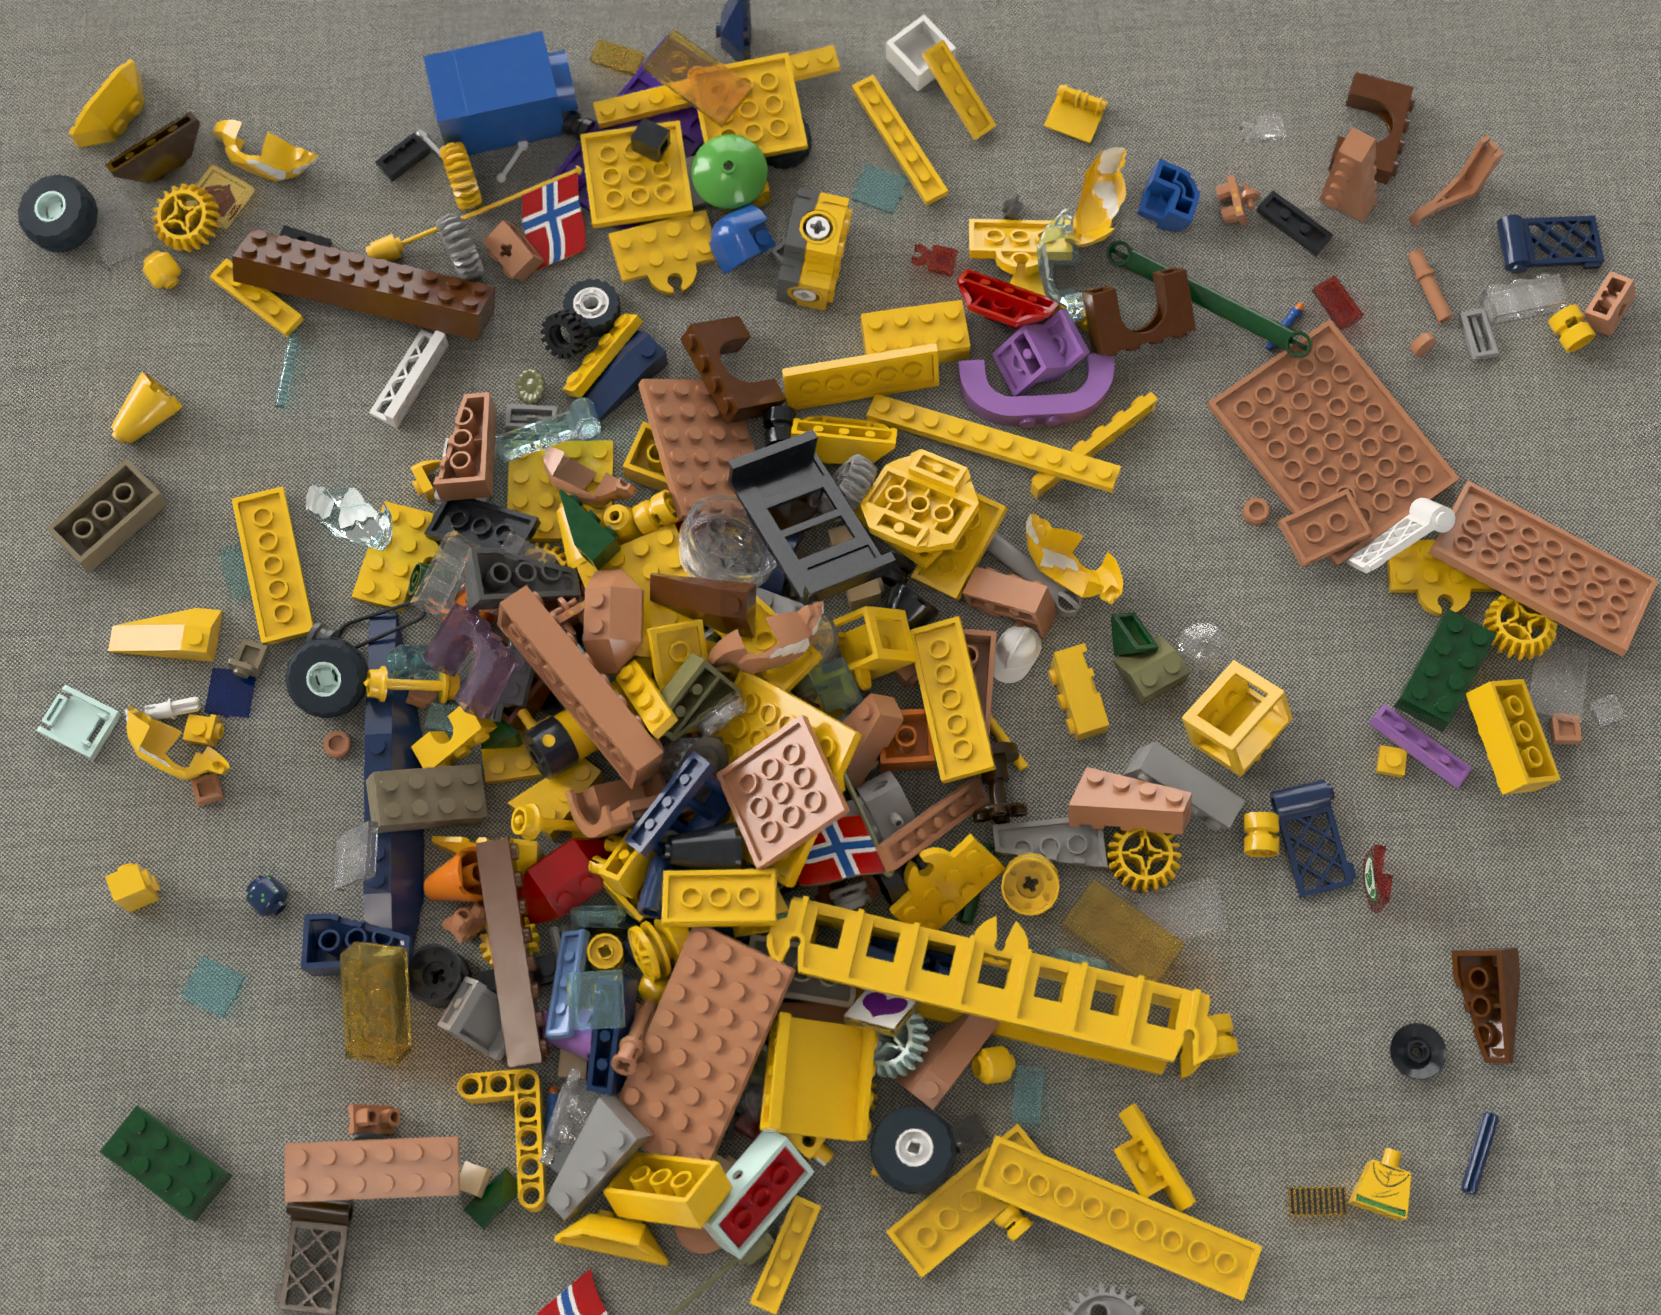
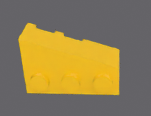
(1078, 693)
(551, 793)

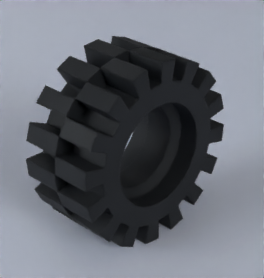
(554, 337)

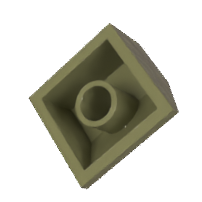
(1152, 672)

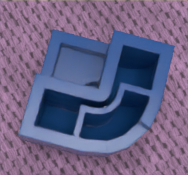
(1169, 197)
(740, 238)

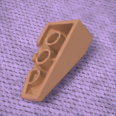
(947, 1058)

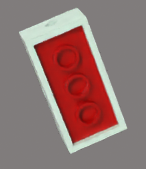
(762, 1187)

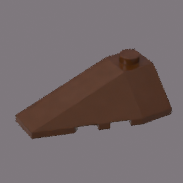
(717, 602)
(1491, 993)

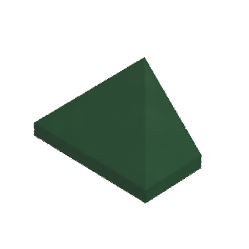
(1130, 635)
(502, 737)
(495, 1199)

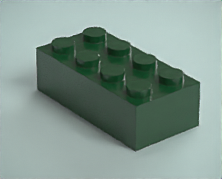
(1445, 670)
(166, 1163)

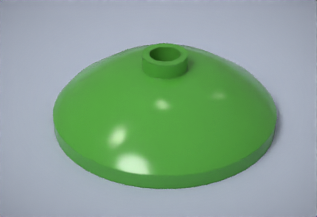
(732, 187)

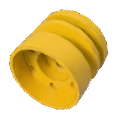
(1023, 898)
(656, 947)

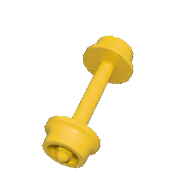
(378, 683)
(528, 823)

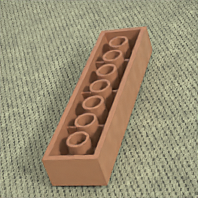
(580, 687)

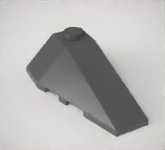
(497, 575)

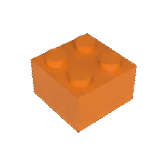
(910, 746)

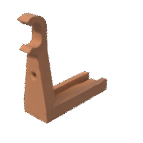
(1467, 183)

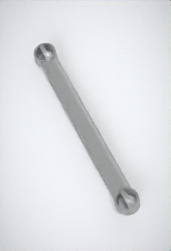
(1029, 571)

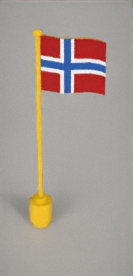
(549, 219)

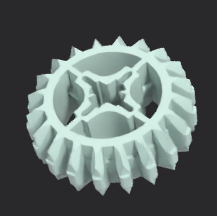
(910, 1050)

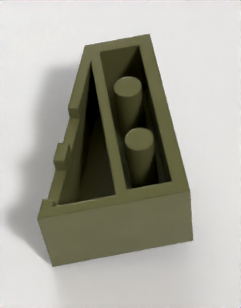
(694, 693)

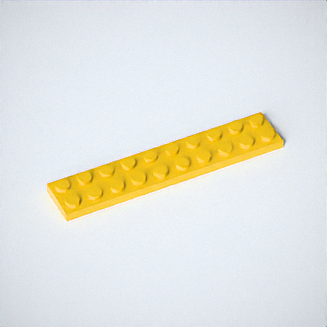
(1118, 1218)

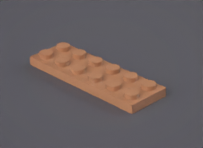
(372, 1169)

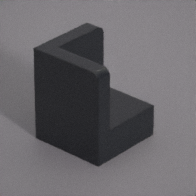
(650, 140)

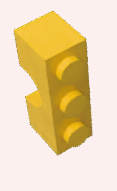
(438, 750)

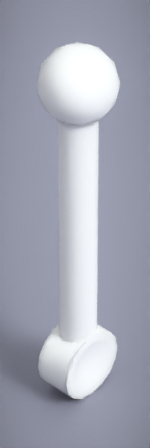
(423, 136)
(522, 146)

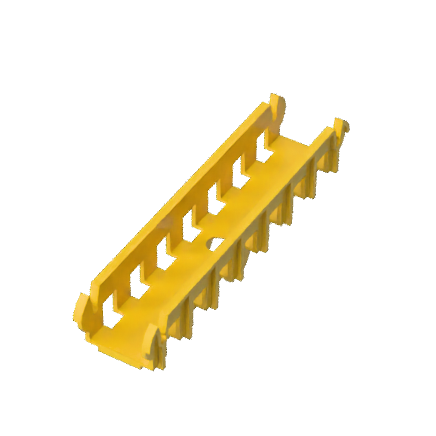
(1060, 1026)

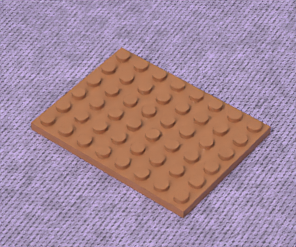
(1331, 428)

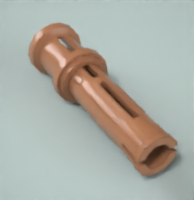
(632, 1045)

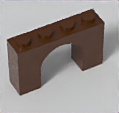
(1391, 104)
(1171, 318)
(734, 397)

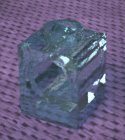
(408, 662)

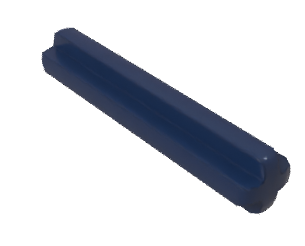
(1479, 1153)

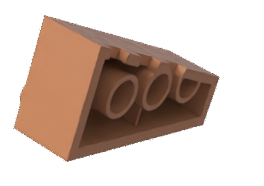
(1351, 178)
(470, 457)
(1128, 803)

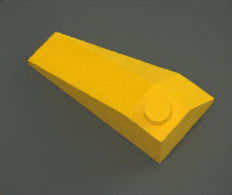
(177, 635)
(529, 850)

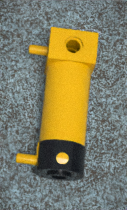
(559, 740)

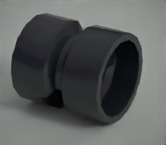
(778, 423)

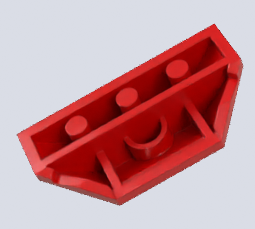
(1003, 301)
(562, 879)

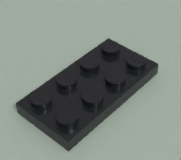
(481, 522)

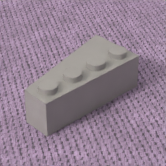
(1210, 800)
(597, 1156)

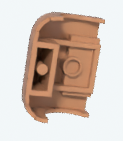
(614, 806)

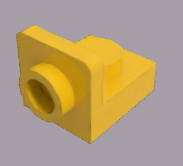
(203, 730)

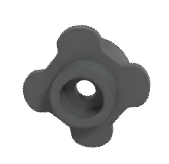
(1011, 208)

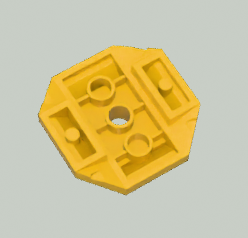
(924, 483)

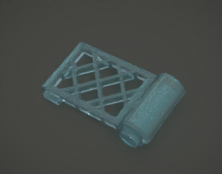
(579, 422)

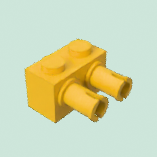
(624, 868)

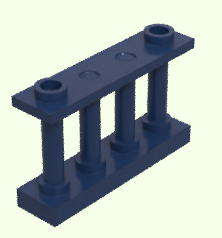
(673, 800)

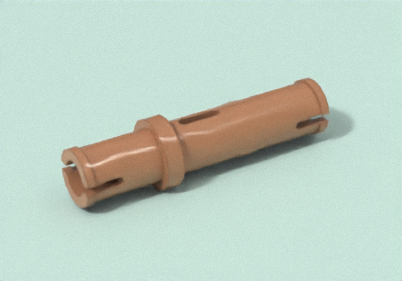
(1426, 277)

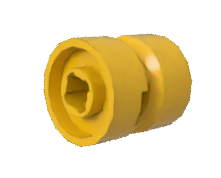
(1577, 335)
(655, 513)
(1261, 834)
(606, 953)
(1227, 1044)

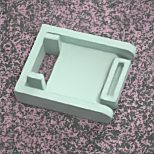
(76, 720)

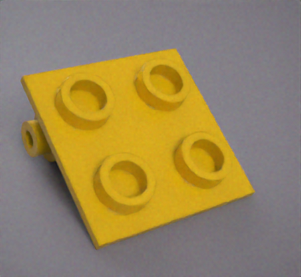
(1075, 113)

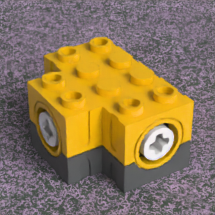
(814, 249)

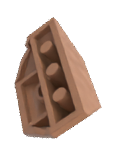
(612, 620)

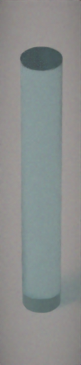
(286, 371)

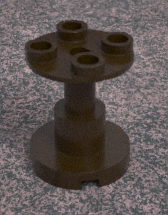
(999, 809)

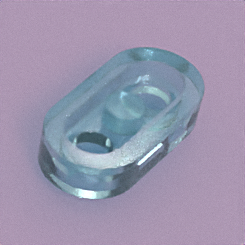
(587, 915)

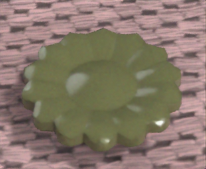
(530, 386)

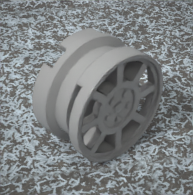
(853, 899)

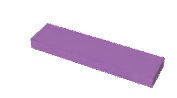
(1420, 746)

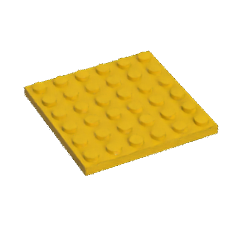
(767, 713)

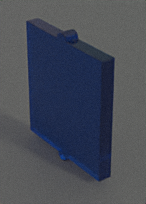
(229, 694)

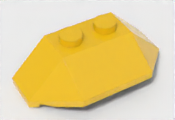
(110, 107)
(846, 437)
(614, 1237)

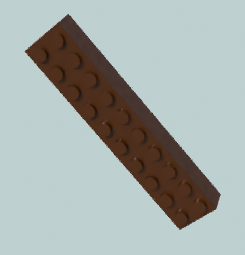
(364, 284)

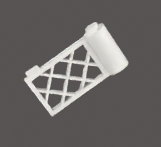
(1423, 518)

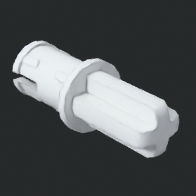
(173, 708)

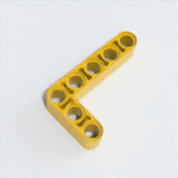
(523, 1126)

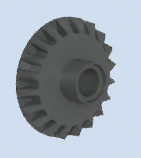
(711, 750)

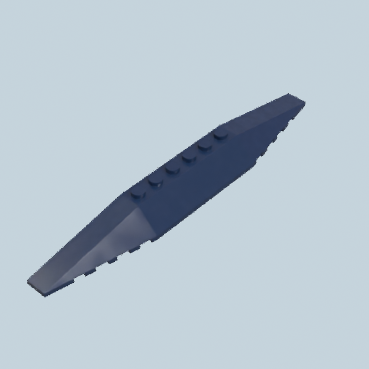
(391, 728)

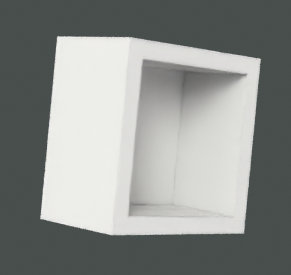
(906, 49)

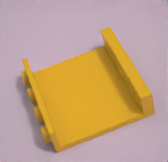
(818, 1079)

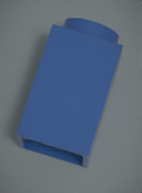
(500, 92)

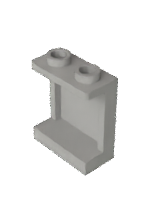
(475, 1019)

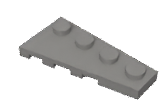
(1053, 840)

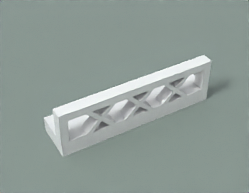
(413, 381)

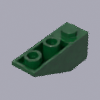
(592, 541)

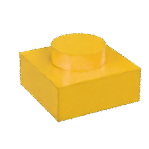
(1391, 761)

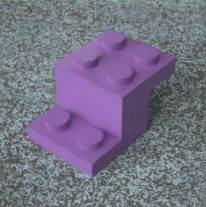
(1040, 353)

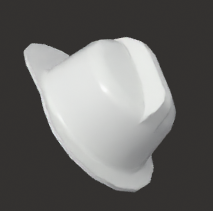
(1016, 653)

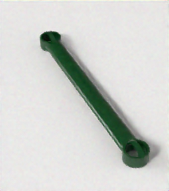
(1216, 302)

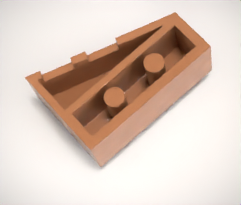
(1012, 597)
(878, 722)

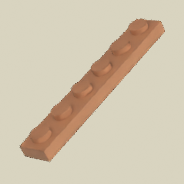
(932, 824)

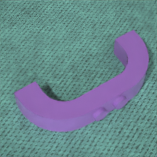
(1037, 409)

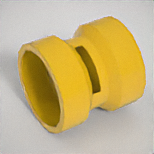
(1007, 1218)

